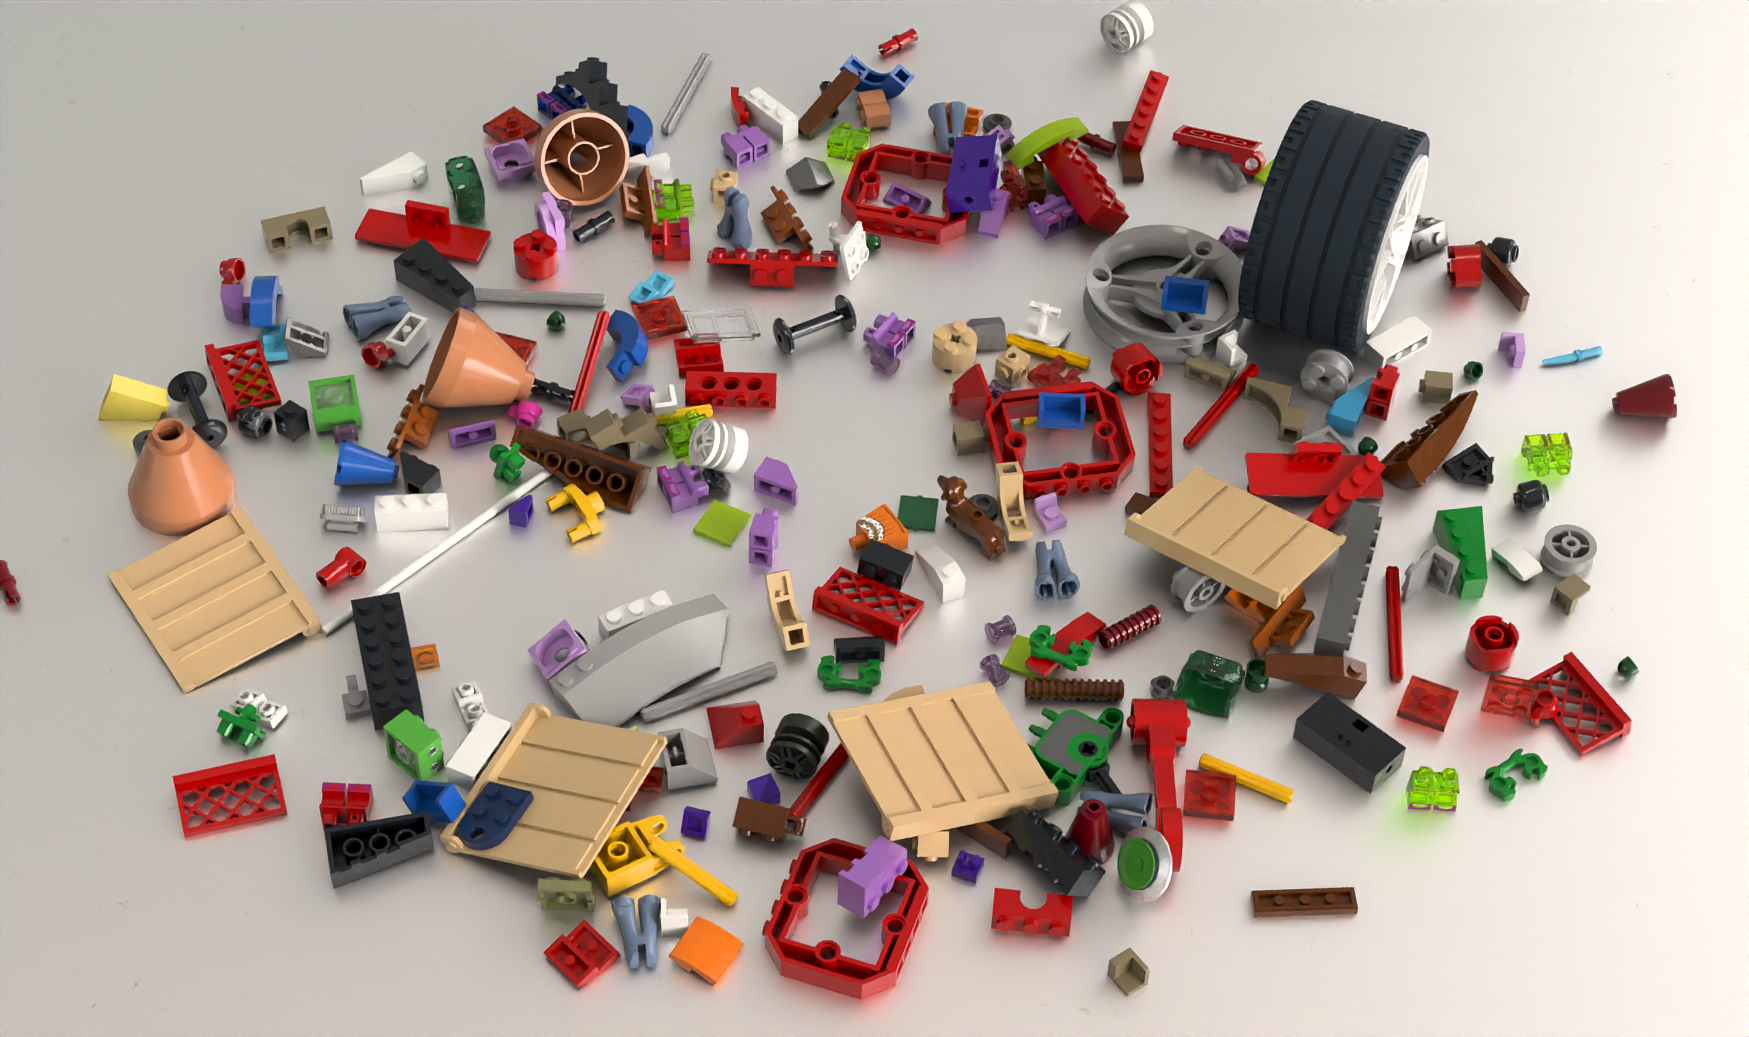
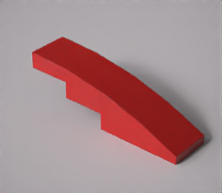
(1083, 627)

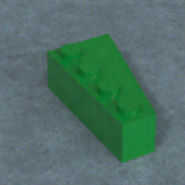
(1462, 534)

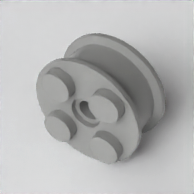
(1327, 374)
(1568, 550)
(1195, 589)

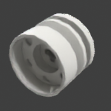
(1126, 26)
(718, 446)

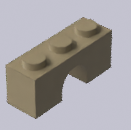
(310, 222)

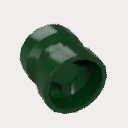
(1254, 677)

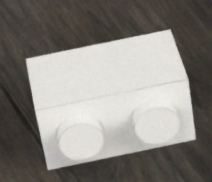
(408, 338)

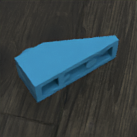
(1349, 409)

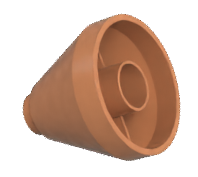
(581, 156)
(475, 367)
(179, 481)

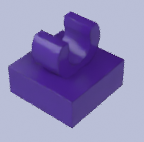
(695, 822)
(967, 867)

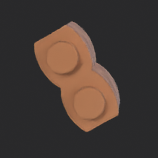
(873, 108)

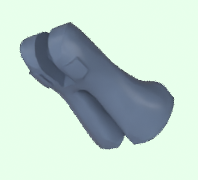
(938, 116)
(735, 219)
(368, 317)
(1054, 558)
(1137, 802)
(648, 911)

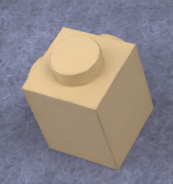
(721, 182)
(1012, 365)
(932, 845)

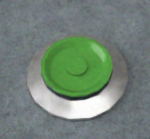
(1144, 864)

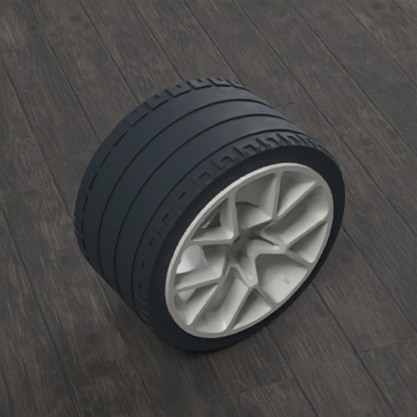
(1333, 225)

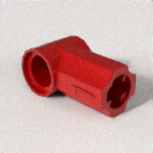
(346, 564)

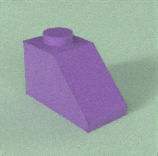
(992, 220)
(776, 480)

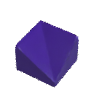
(521, 512)
(764, 789)

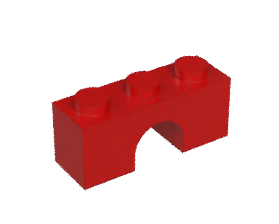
(1012, 915)

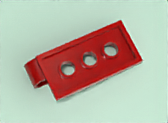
(1240, 148)

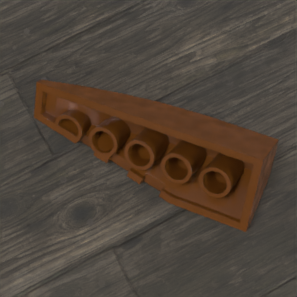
(1418, 458)
(590, 469)

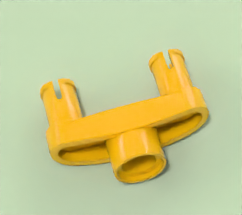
(586, 506)

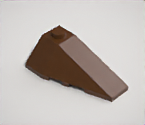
(1318, 671)

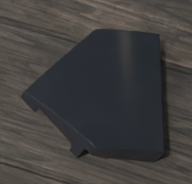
(1470, 466)

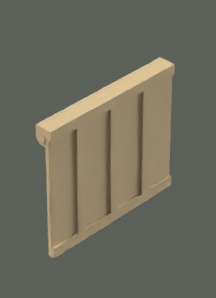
(1234, 537)
(214, 600)
(942, 760)
(579, 784)

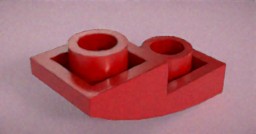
(738, 108)

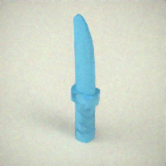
(1577, 356)

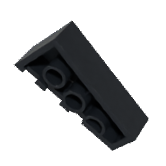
(434, 277)
(375, 844)
(1055, 853)

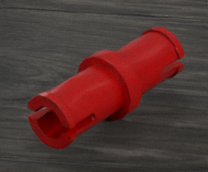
(898, 42)

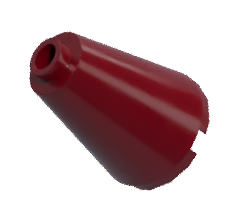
(1648, 399)
(1093, 830)

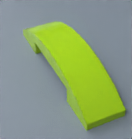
(1043, 138)

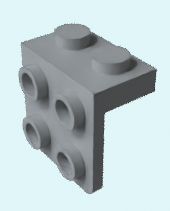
(1427, 237)
(1435, 568)

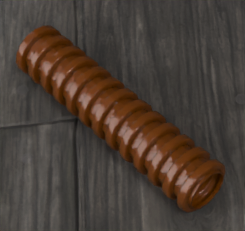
(1074, 689)

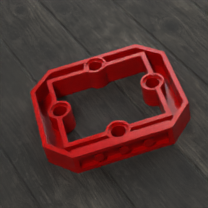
(900, 221)
(1109, 436)
(841, 972)

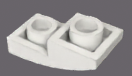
(657, 164)
(1518, 559)
(469, 702)
(269, 712)

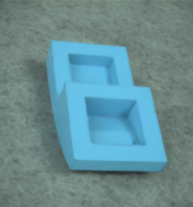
(653, 289)
(274, 346)

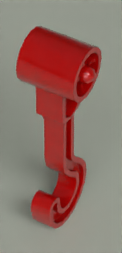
(1161, 728)

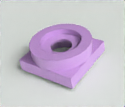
(511, 151)
(551, 220)
(547, 648)

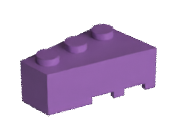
(871, 876)

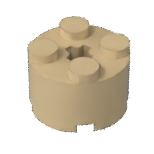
(954, 347)

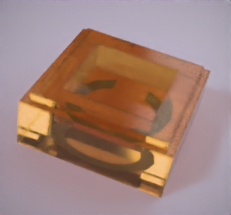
(425, 657)

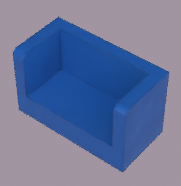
(1185, 295)
(1061, 410)
(437, 798)

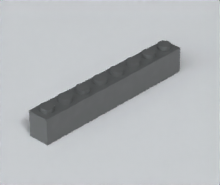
(1347, 579)

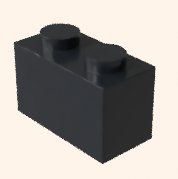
(885, 564)

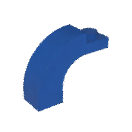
(891, 83)
(640, 131)
(263, 301)
(633, 344)

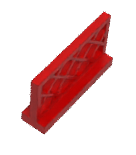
(225, 387)
(863, 614)
(1596, 697)
(230, 776)

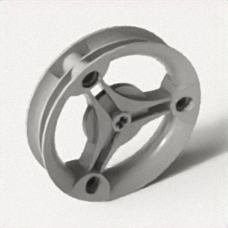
(1200, 256)

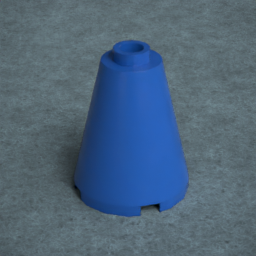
(363, 466)

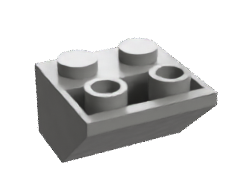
(686, 759)

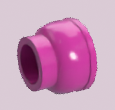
(525, 411)

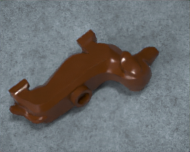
(970, 518)

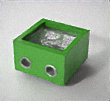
(334, 402)
(414, 746)

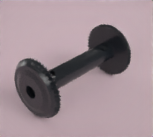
(843, 314)
(188, 388)

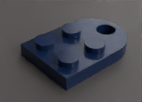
(493, 815)

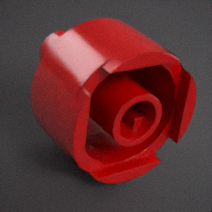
(535, 255)
(1464, 266)
(1135, 368)
(1491, 644)

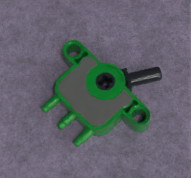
(1077, 750)

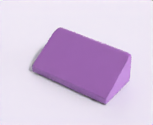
(901, 195)
(472, 433)

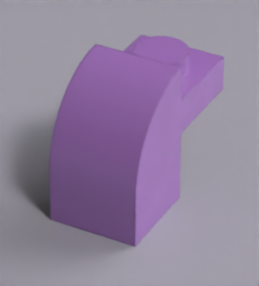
(235, 303)

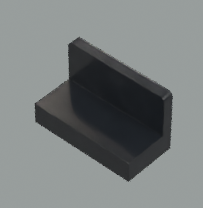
(859, 649)

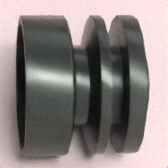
(797, 746)

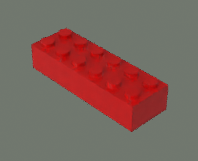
(1084, 186)

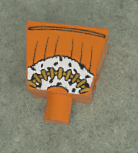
(880, 526)

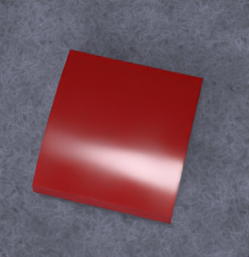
(697, 356)
(582, 954)

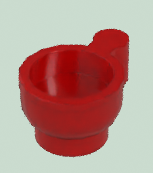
(232, 271)
(376, 354)
(1545, 706)

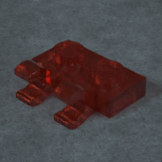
(1015, 184)
(1048, 375)

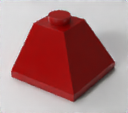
(971, 395)
(736, 724)

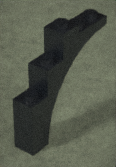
(600, 94)

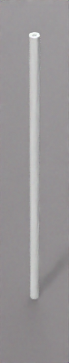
(441, 547)

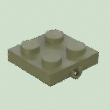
(565, 894)

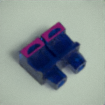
(559, 101)

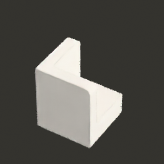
(1228, 351)
(663, 401)
(673, 921)

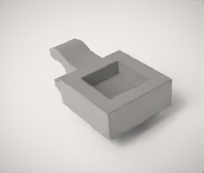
(356, 701)

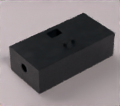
(1349, 742)

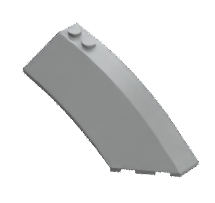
(644, 662)

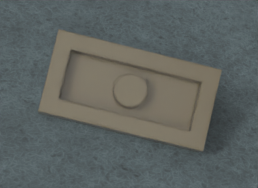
(1208, 372)

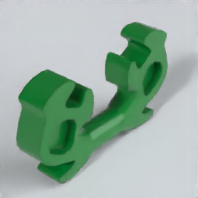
(1041, 640)
(868, 676)
(1505, 787)

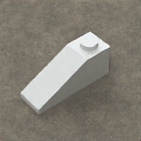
(397, 175)
(942, 572)

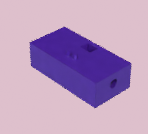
(973, 173)

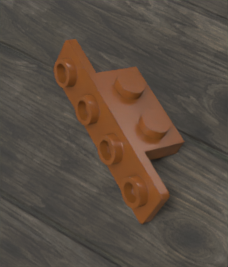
(639, 201)
(782, 220)
(415, 424)
(1283, 625)

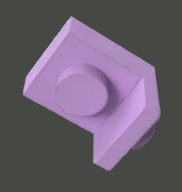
(1005, 136)
(1234, 237)
(1515, 345)
(639, 396)
(1048, 513)

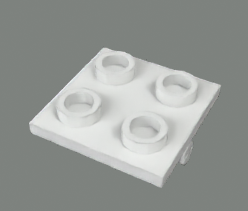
(851, 246)
(1041, 329)

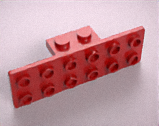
(427, 222)
(772, 267)
(1305, 472)

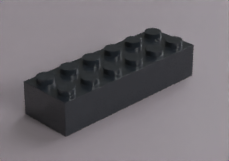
(386, 658)

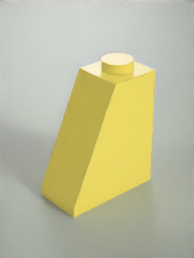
(132, 401)

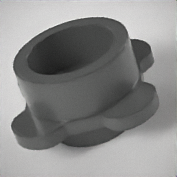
(1162, 682)

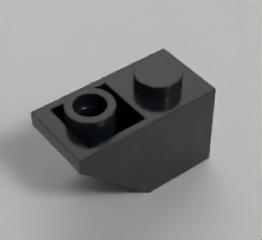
(418, 475)

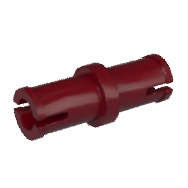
(1096, 142)
(7, 585)

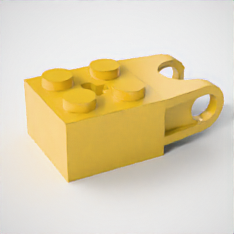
(626, 855)

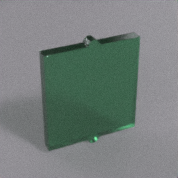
(918, 513)

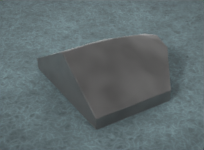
(809, 174)
(990, 334)
(305, 340)

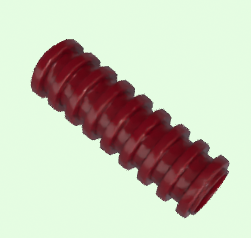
(1129, 627)

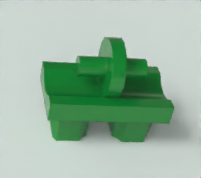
(507, 461)
(249, 731)

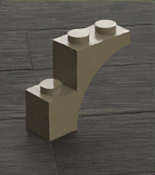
(1276, 400)
(638, 426)
(572, 427)

